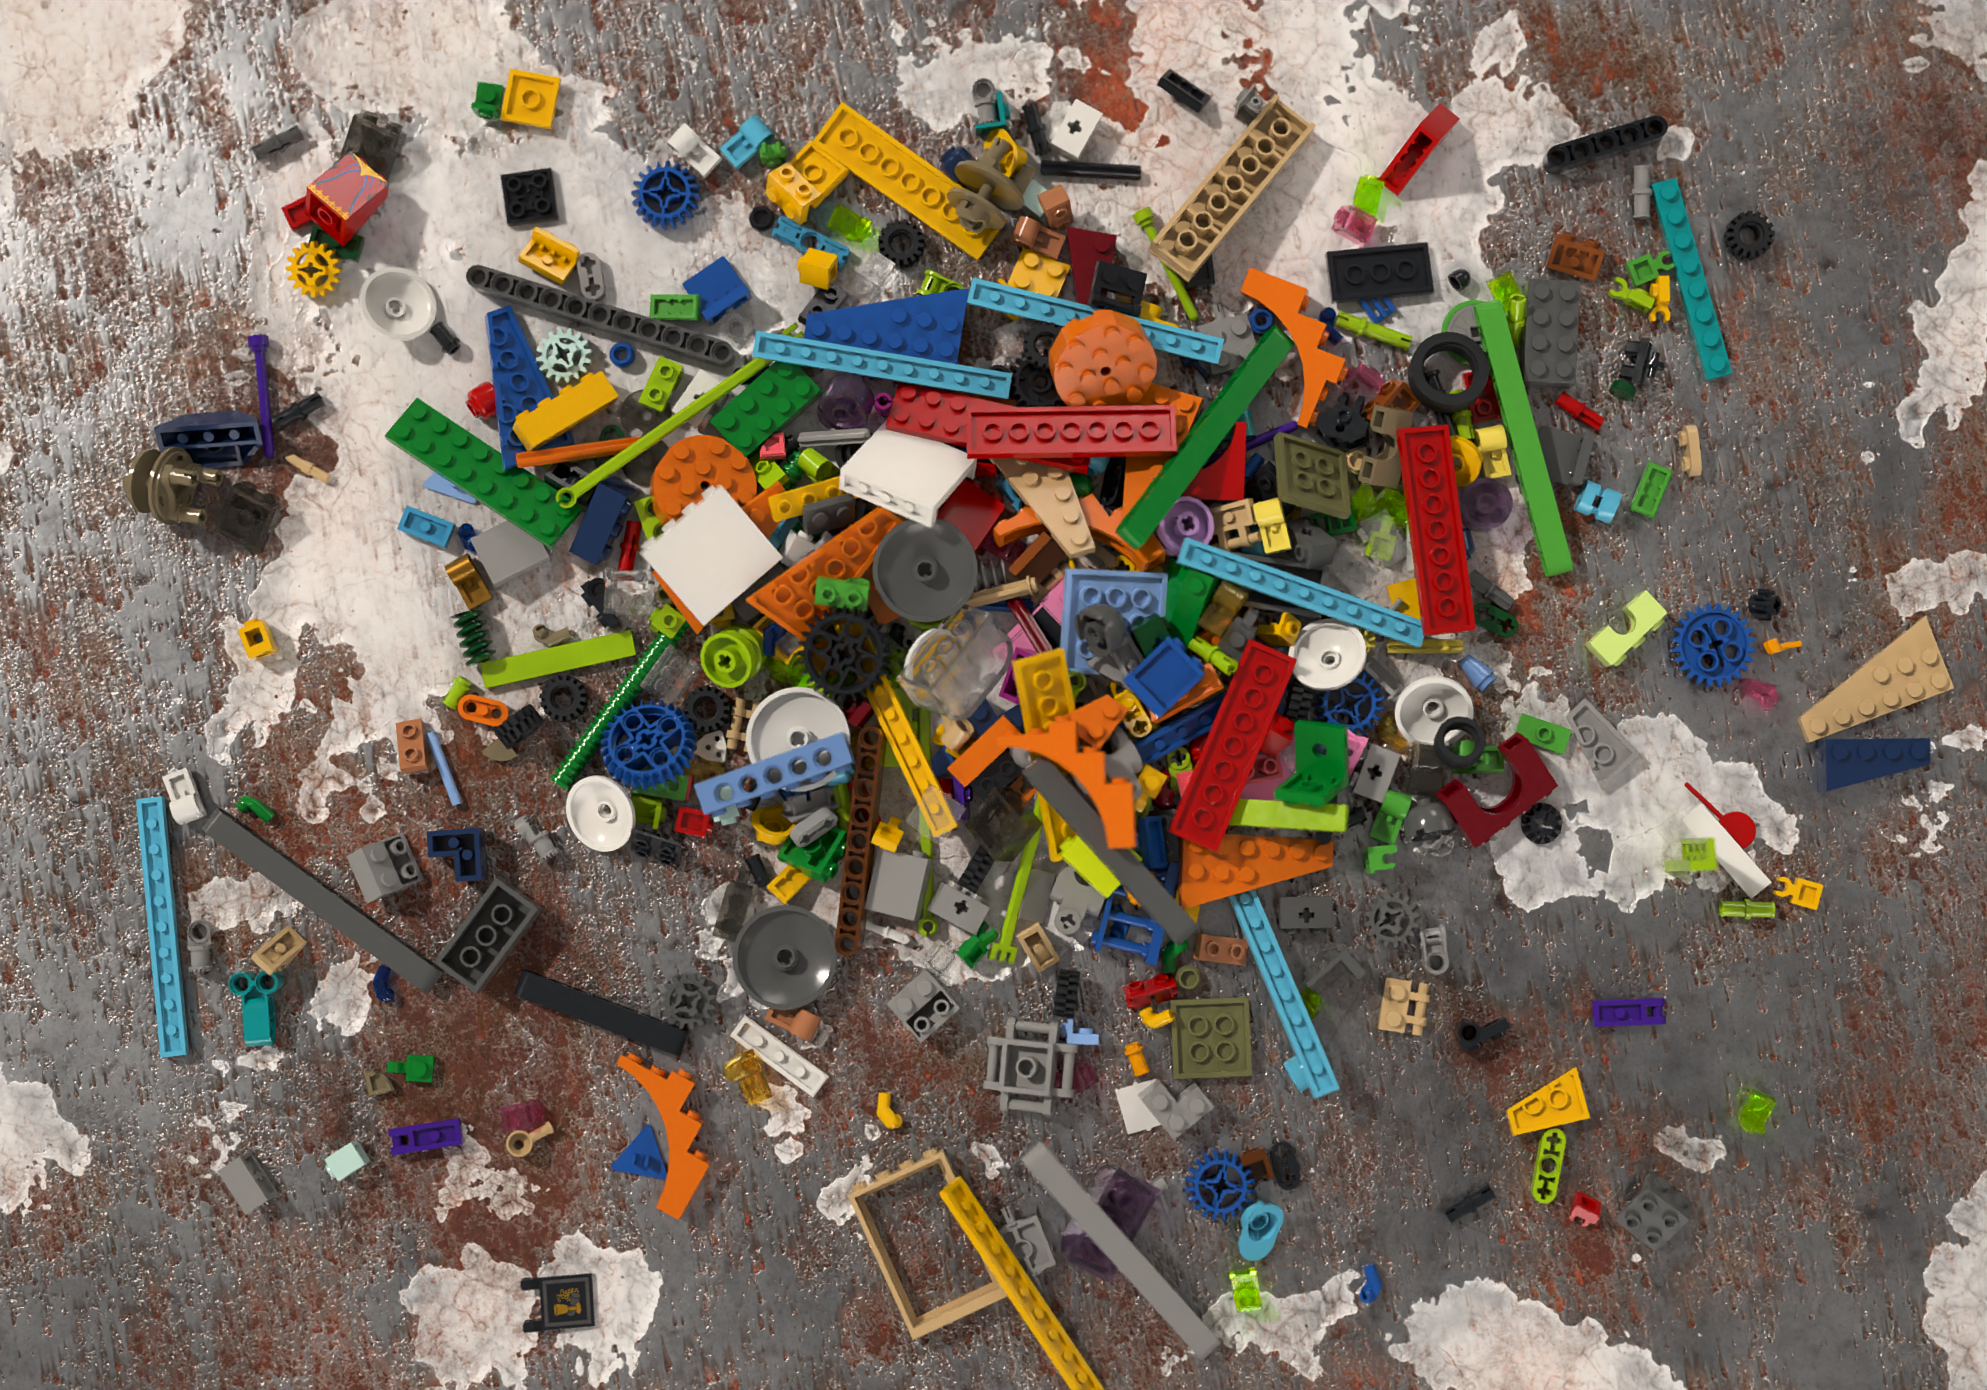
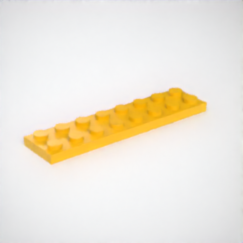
(899, 177)
(1043, 695)

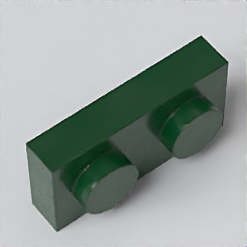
(350, 251)

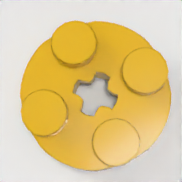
(1470, 459)

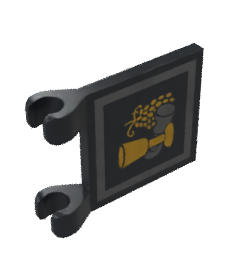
(564, 1302)

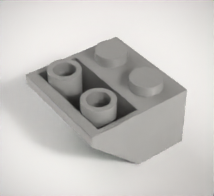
(384, 867)
(923, 1005)

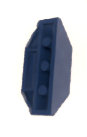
(213, 437)

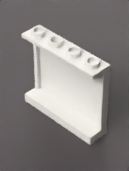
(906, 473)
(710, 553)

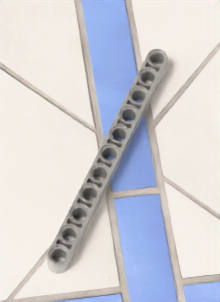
(1120, 1250)

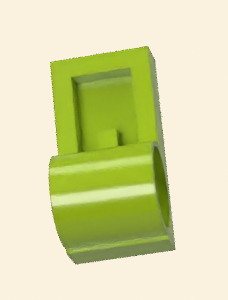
(661, 384)

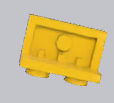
(791, 192)
(550, 256)

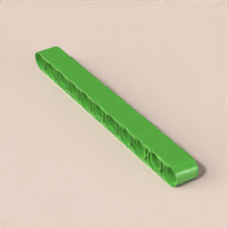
(1523, 438)

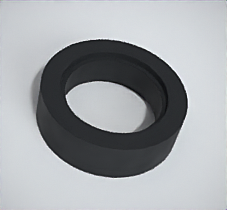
(1454, 343)

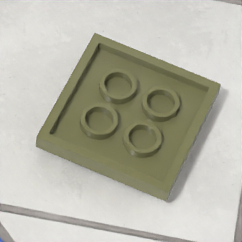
(1312, 475)
(1211, 1038)

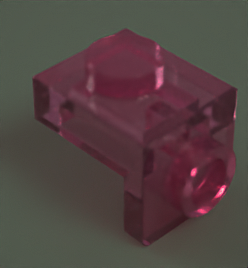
(1368, 376)

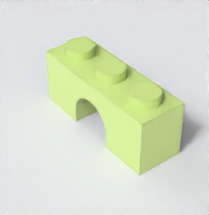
(1644, 615)

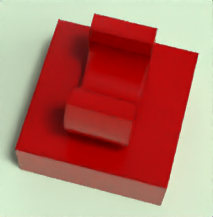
(1586, 1208)

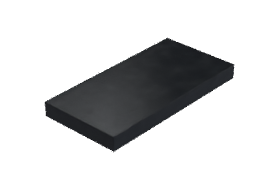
(1379, 272)

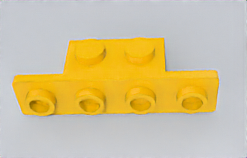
(791, 503)

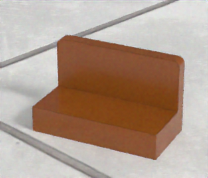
(1038, 559)

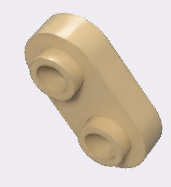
(1689, 439)

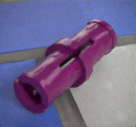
(880, 401)

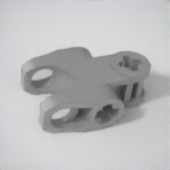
(1123, 760)
(1074, 900)

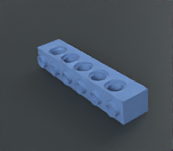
(709, 790)

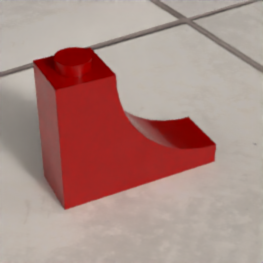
(1418, 148)
(1226, 475)

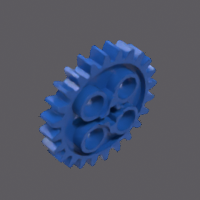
(1734, 636)

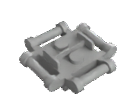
(1029, 1066)

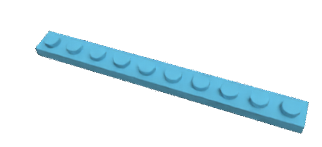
(1060, 311)
(881, 365)
(1301, 592)
(162, 926)
(1284, 993)

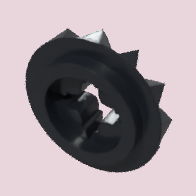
(1546, 835)

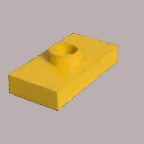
(788, 884)

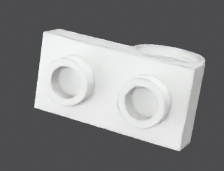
(693, 150)
(184, 797)

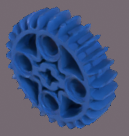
(648, 745)

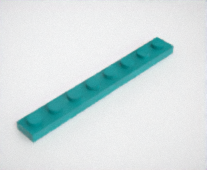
(1690, 279)

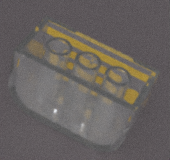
(958, 664)

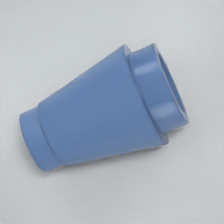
(1477, 672)

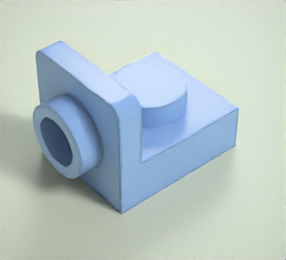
(1083, 1035)

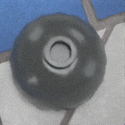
(1101, 627)
(1428, 821)

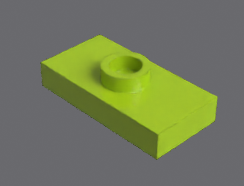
(767, 471)

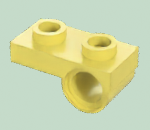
(1493, 444)
(1272, 526)

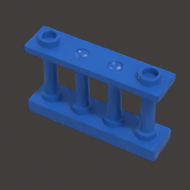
(1147, 950)

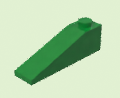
(1187, 600)

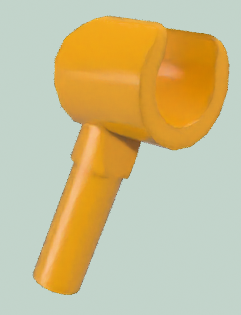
(1773, 646)

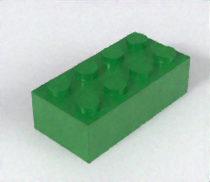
(766, 407)

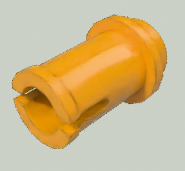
(1136, 1058)

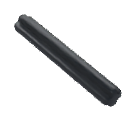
(1090, 170)

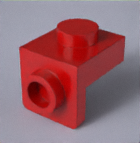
(693, 822)

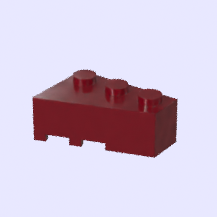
(1084, 250)

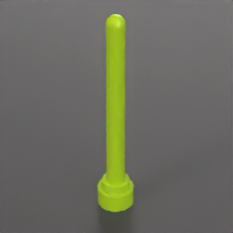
(1145, 220)

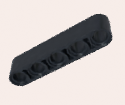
(1613, 136)

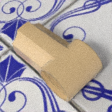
(956, 733)

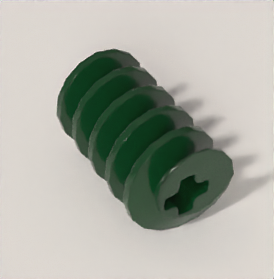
(473, 636)

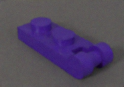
(1627, 1012)
(427, 1136)

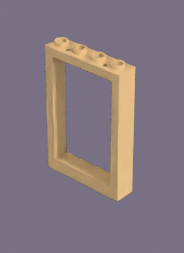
(947, 1312)

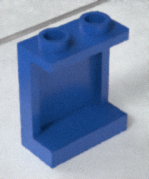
(1164, 676)

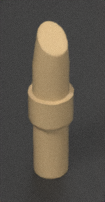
(308, 468)

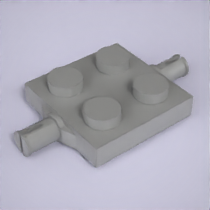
(1237, 339)
(1027, 1244)

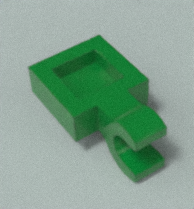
(975, 947)
(417, 1068)

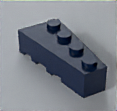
(1859, 760)

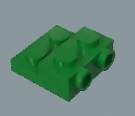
(819, 857)

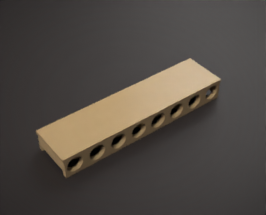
(1230, 189)

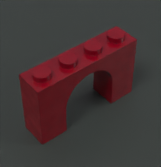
(1530, 784)

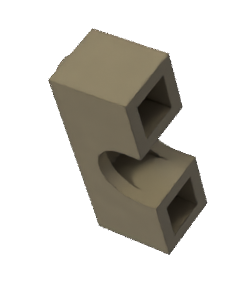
(1385, 467)

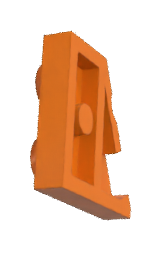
(1098, 720)

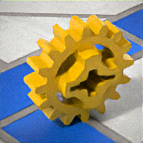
(314, 259)

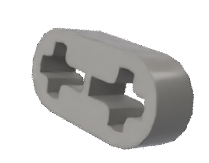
(585, 278)
(813, 827)

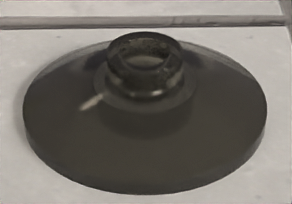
(632, 416)
(642, 473)

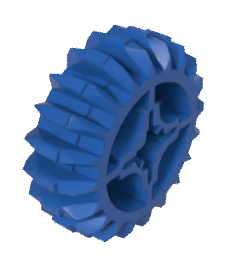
(656, 194)
(1358, 722)
(1215, 1207)

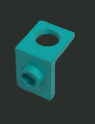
(1003, 111)

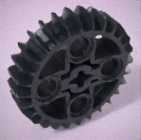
(821, 680)

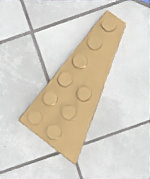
(1053, 501)
(1892, 679)

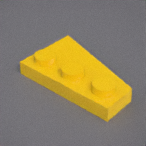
(1550, 1106)

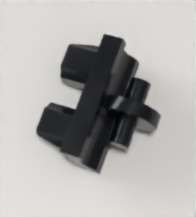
(1641, 351)

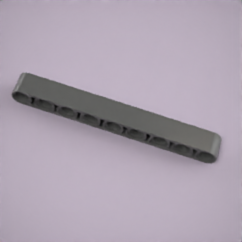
(1118, 861)

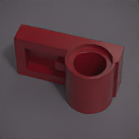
(858, 711)

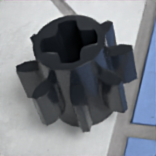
(1764, 604)

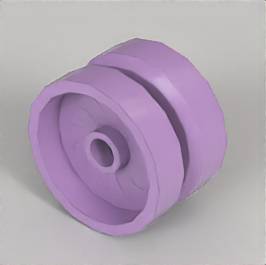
(1185, 519)

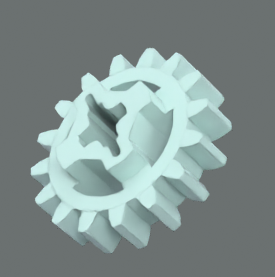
(555, 360)

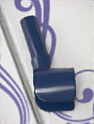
(1187, 362)

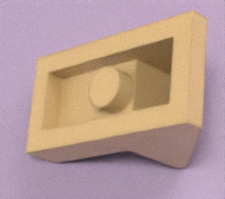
(1038, 947)
(279, 950)

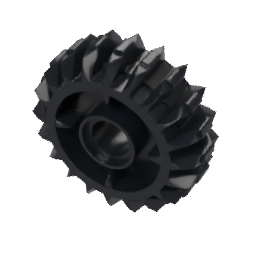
(1026, 390)

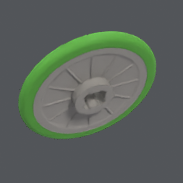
(1462, 320)

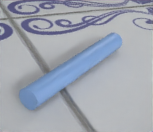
(443, 768)

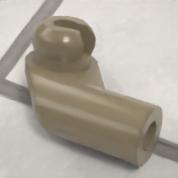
(549, 637)

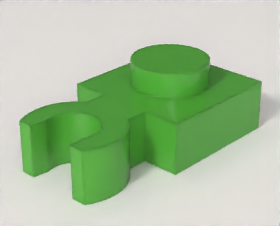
(773, 154)
(1646, 269)

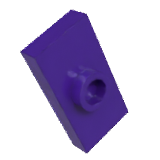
(964, 796)

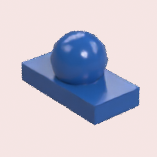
(1151, 843)

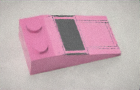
(1047, 616)

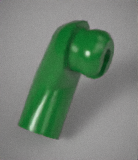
(257, 806)
(1169, 954)

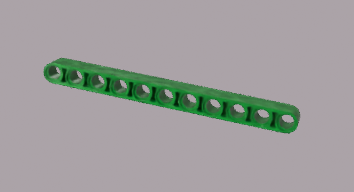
(1204, 437)

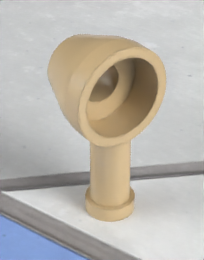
(527, 1139)

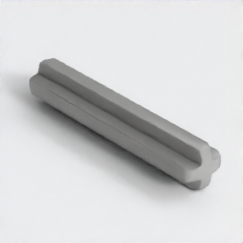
(834, 437)

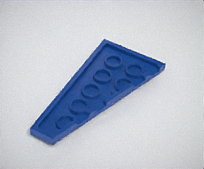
(909, 326)
(516, 382)

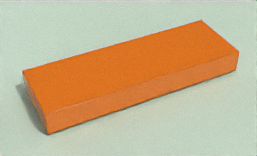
(980, 753)

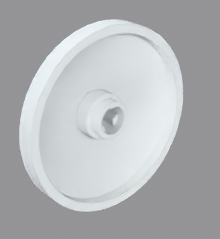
(791, 721)

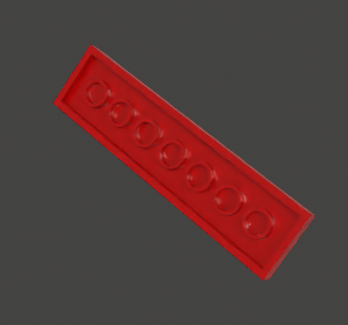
(942, 418)
(1071, 431)
(1435, 530)
(1232, 745)

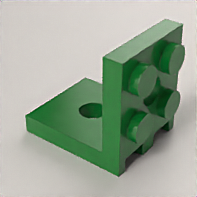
(1317, 775)

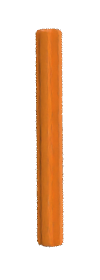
(573, 452)

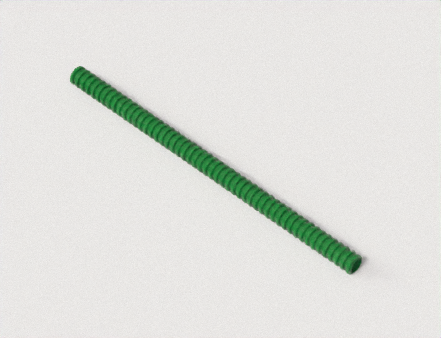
(630, 688)

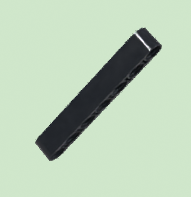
(601, 1012)

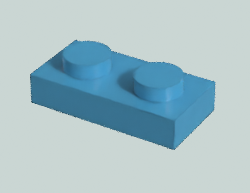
(426, 526)

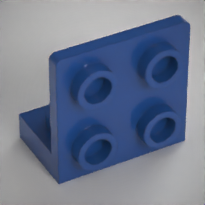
(719, 290)

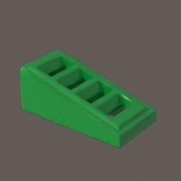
(1351, 522)

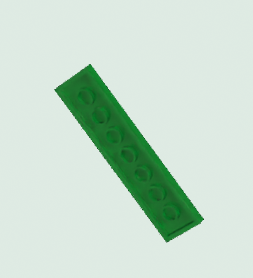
(480, 473)

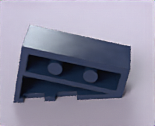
(604, 519)

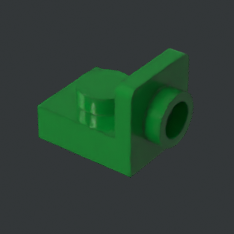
(488, 100)

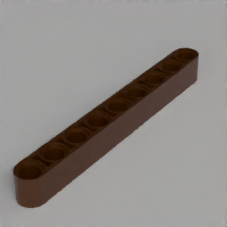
(853, 850)

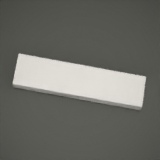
(1728, 851)
(779, 1055)

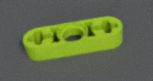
(1557, 1147)

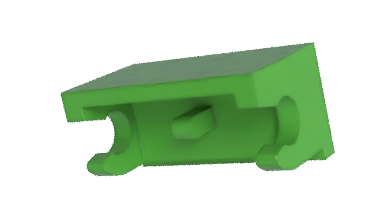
(1373, 858)

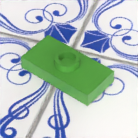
(675, 307)
(1650, 490)
(1543, 733)

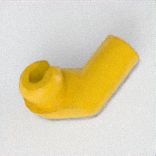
(1156, 1020)
(884, 1112)

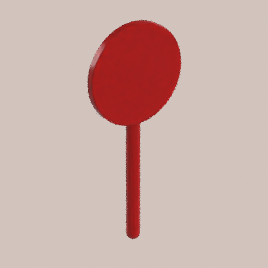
(1736, 823)

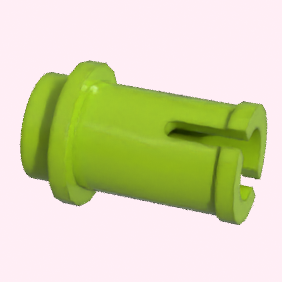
(457, 691)

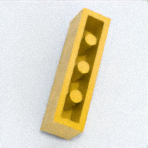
(565, 411)

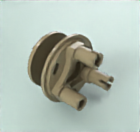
(988, 188)
(167, 484)

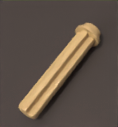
(1004, 592)

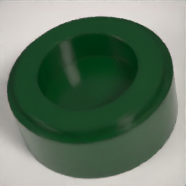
(1622, 390)

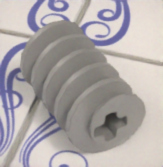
(990, 575)

